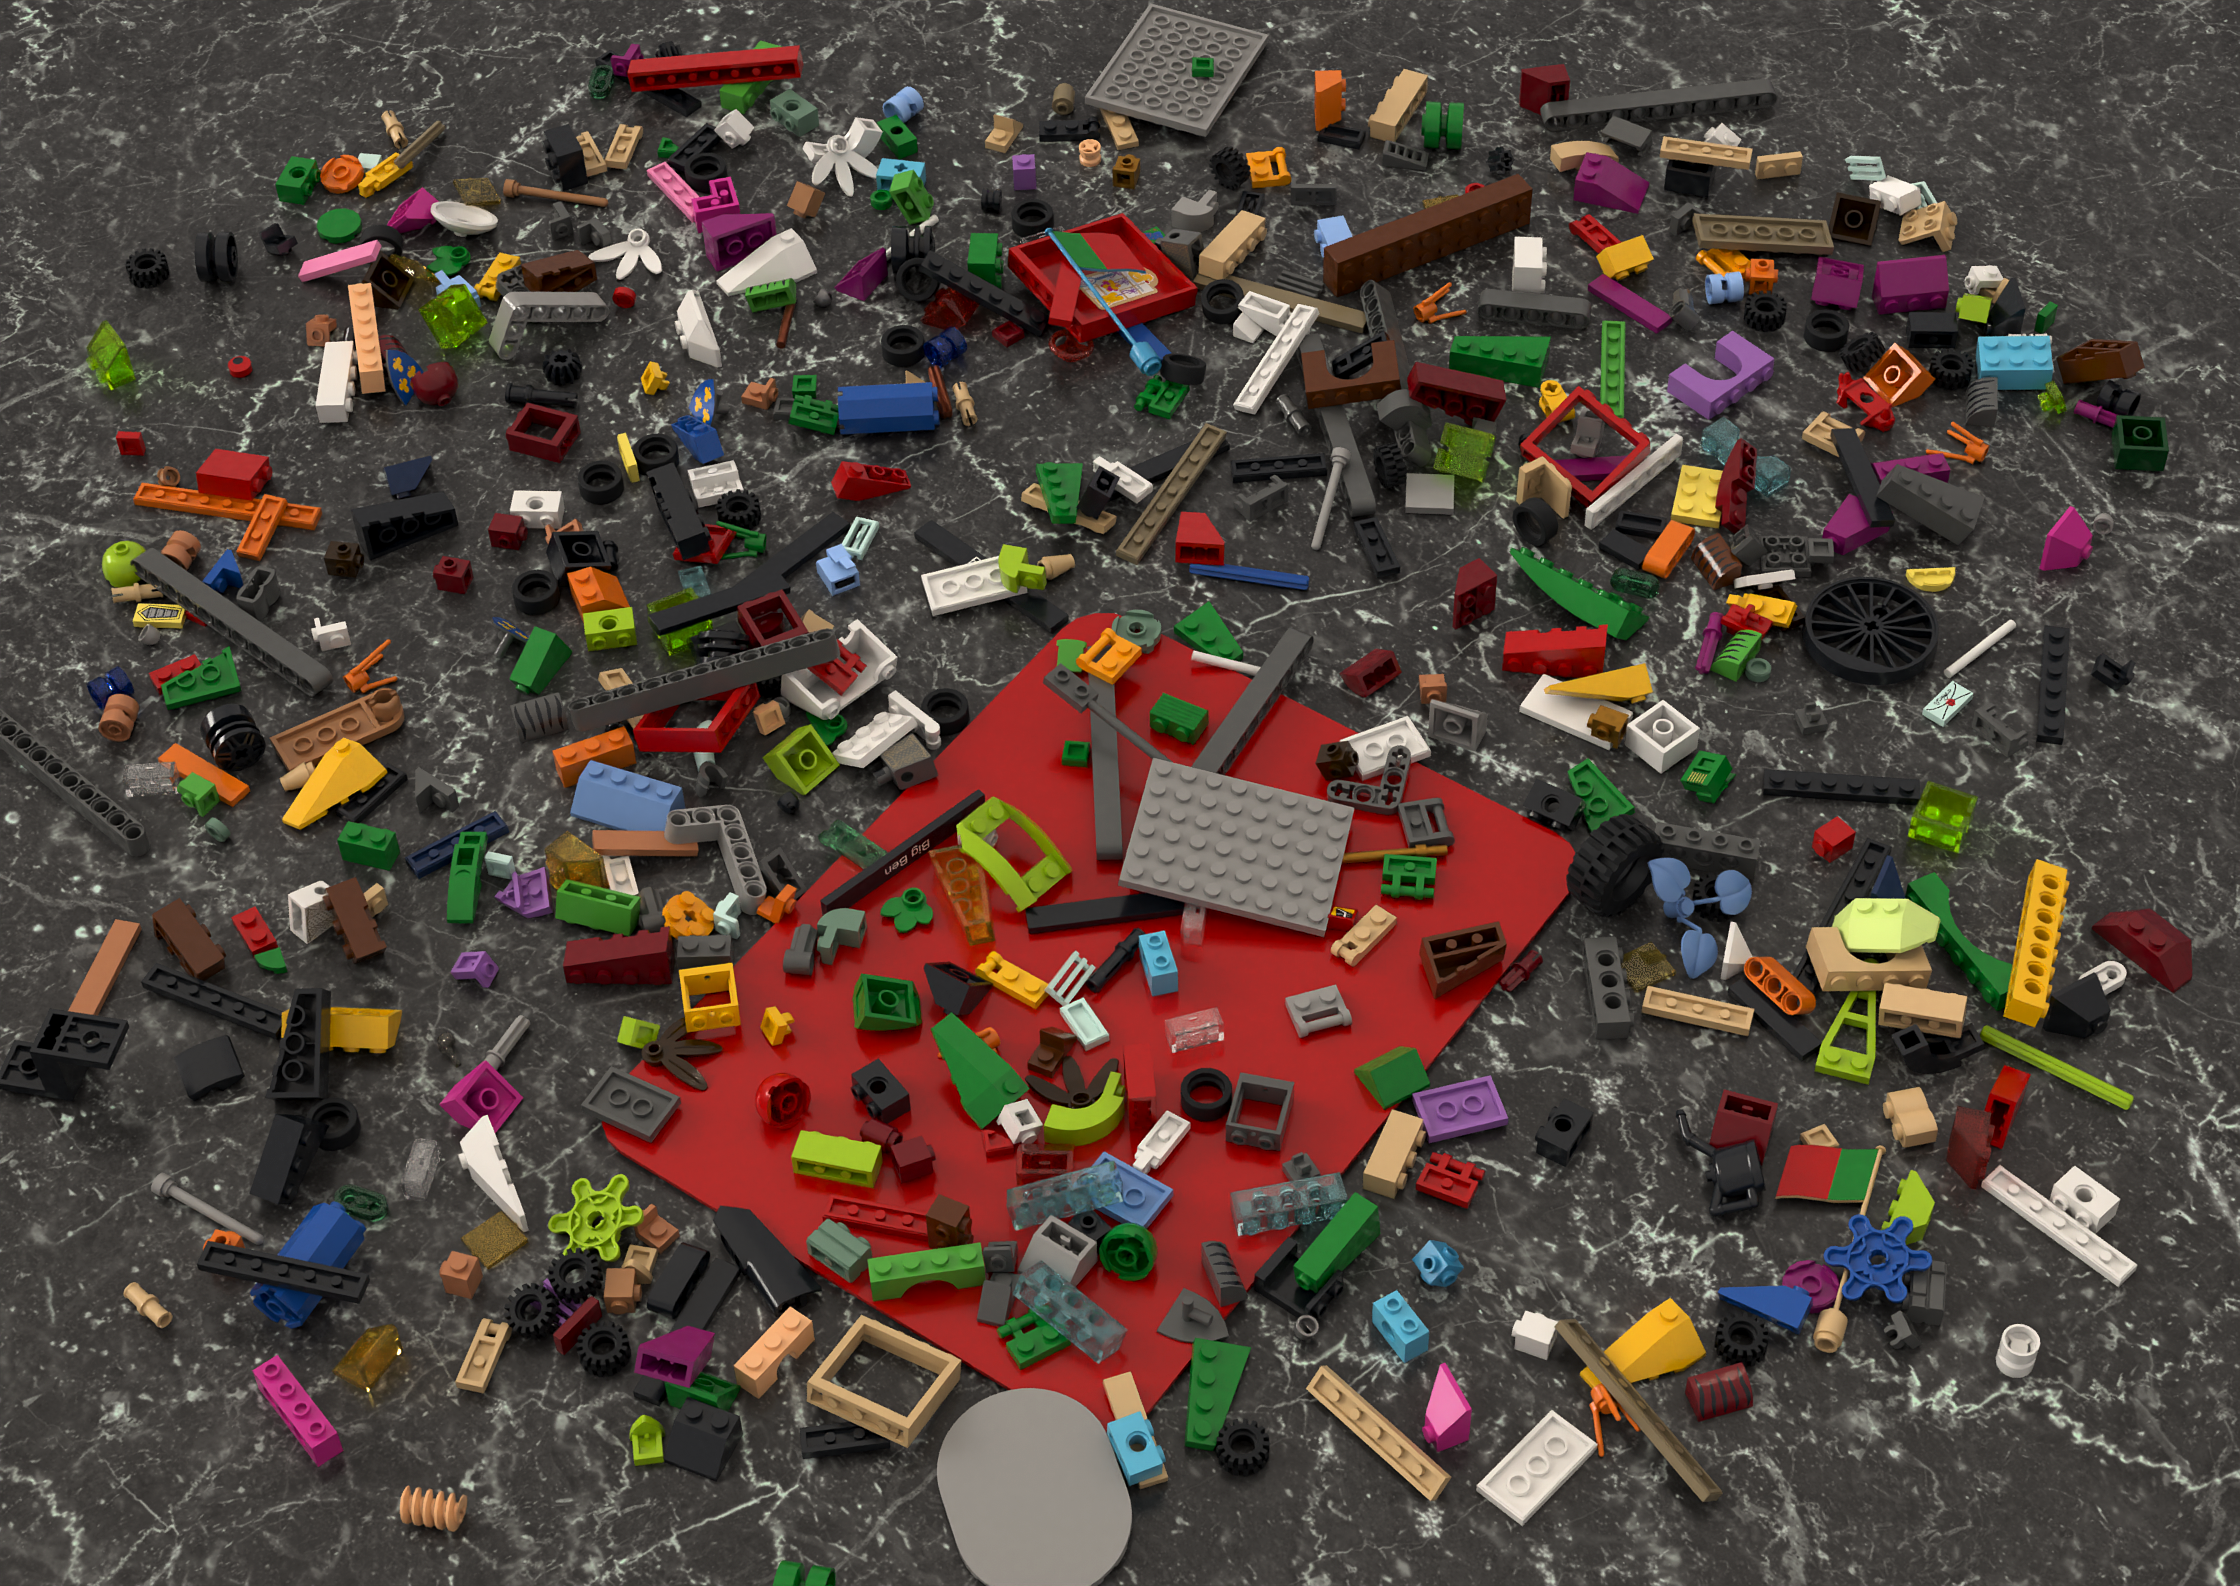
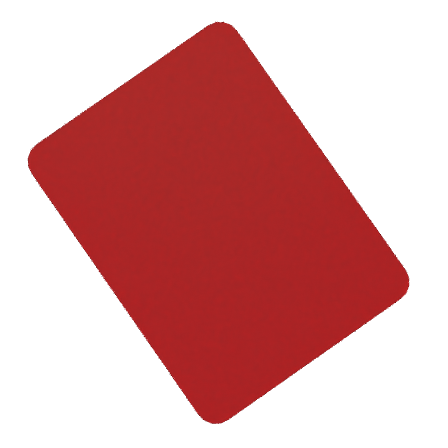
(1246, 968)

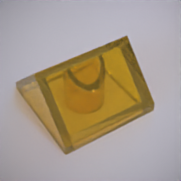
(370, 1356)

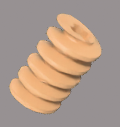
(432, 1511)

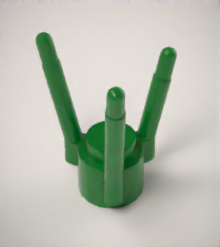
(753, 541)

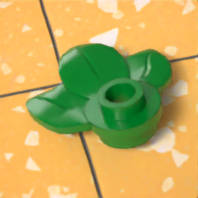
(449, 259)
(828, 729)
(908, 910)

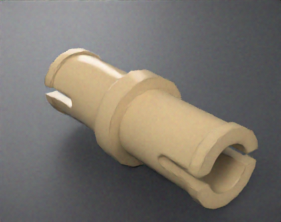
(394, 129)
(964, 403)
(135, 592)
(147, 1305)

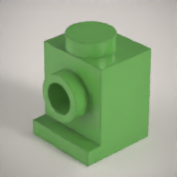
(198, 793)

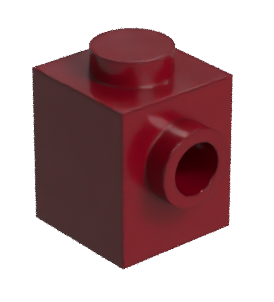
(507, 531)
(453, 575)
(912, 1159)

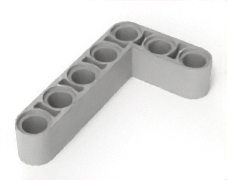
(525, 307)
(727, 827)

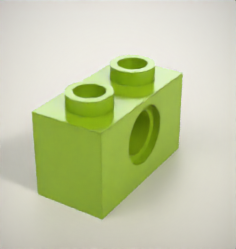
(1974, 307)
(610, 629)

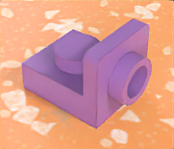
(475, 965)

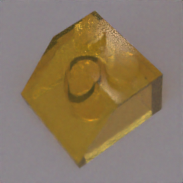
(575, 861)

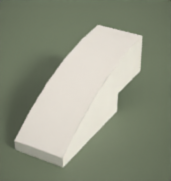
(1266, 312)

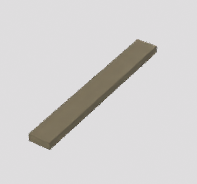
(1329, 312)
(1171, 494)
(1639, 1410)

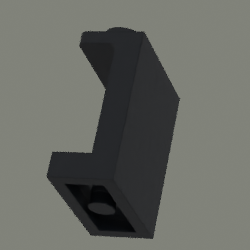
(1278, 1284)

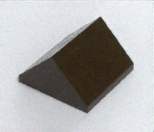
(1854, 218)
(388, 282)

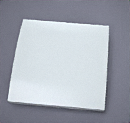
(713, 481)

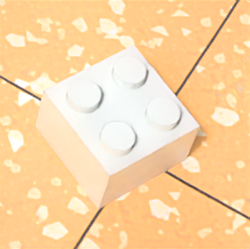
(1528, 265)
(1662, 736)

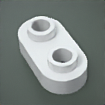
(2109, 969)

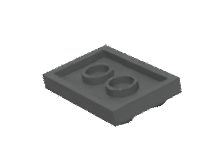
(631, 1104)

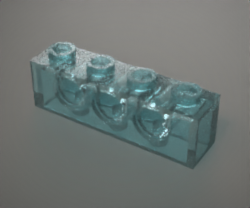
(1065, 1195)
(1275, 1199)
(1070, 1312)

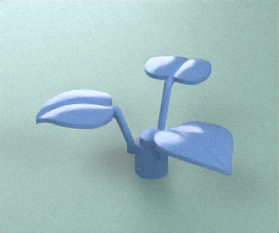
(1669, 880)

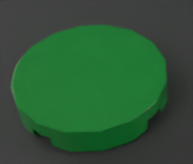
(339, 225)

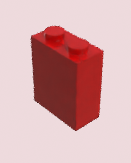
(233, 474)

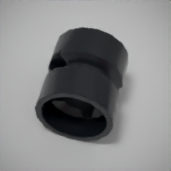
(2127, 399)

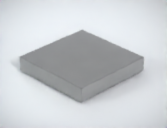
(1429, 494)

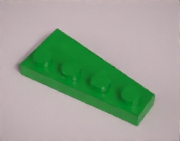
(1060, 489)
(1212, 1384)

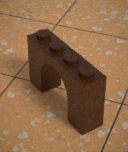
(1326, 390)

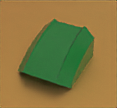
(885, 1003)

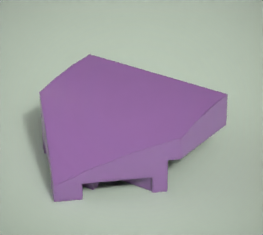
(528, 894)

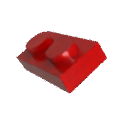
(170, 671)
(254, 931)

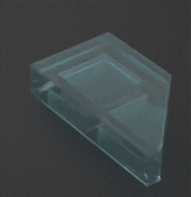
(694, 578)

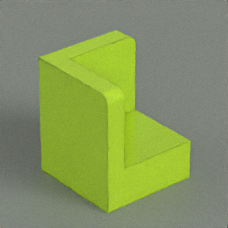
(637, 1032)

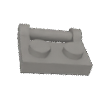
(1315, 1005)

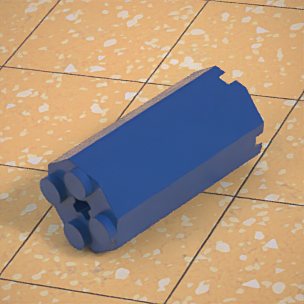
(888, 408)
(324, 1238)

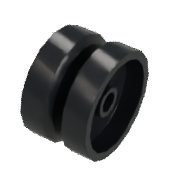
(216, 256)

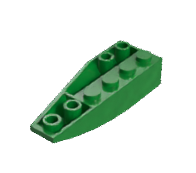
(1580, 596)

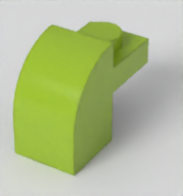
(1017, 571)

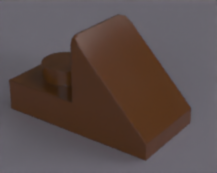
(1051, 1051)

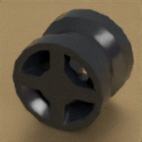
(991, 199)

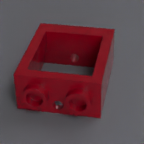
(542, 448)
(764, 605)

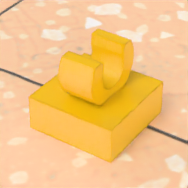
(654, 378)
(776, 1025)

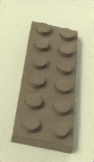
(1763, 234)

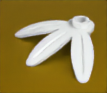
(841, 159)
(632, 251)

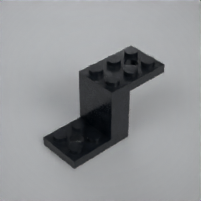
(62, 1054)

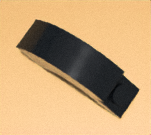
(1936, 1054)

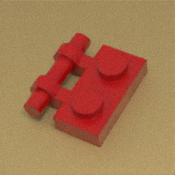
(836, 673)
(1449, 1185)

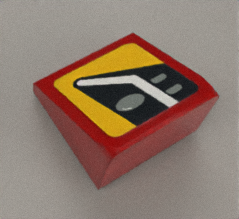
(1342, 918)

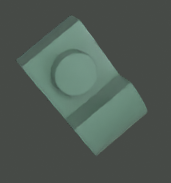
(838, 928)

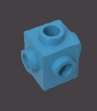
(1438, 1263)

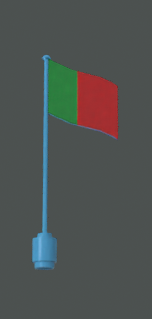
(1106, 254)

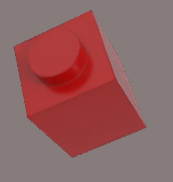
(1833, 839)

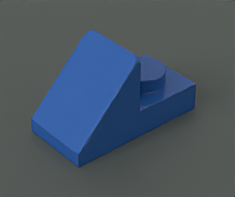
(224, 573)

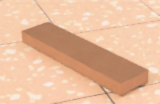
(639, 844)

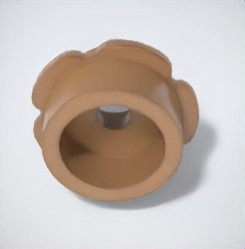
(172, 473)

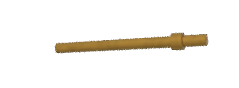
(1419, 850)

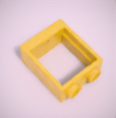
(694, 983)

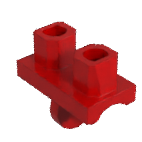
(1745, 619)

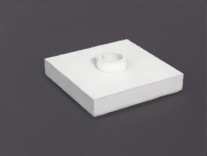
(1764, 580)

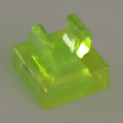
(2052, 398)

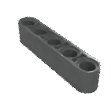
(1534, 308)

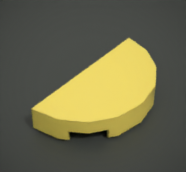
(1931, 578)

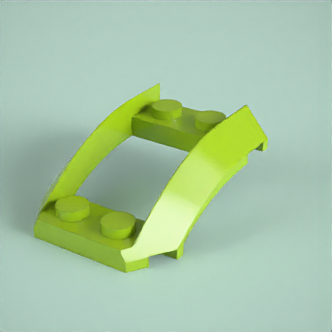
(1037, 880)

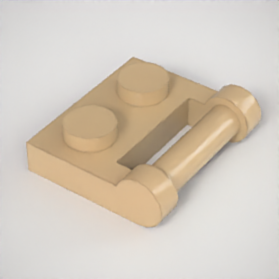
(1820, 429)

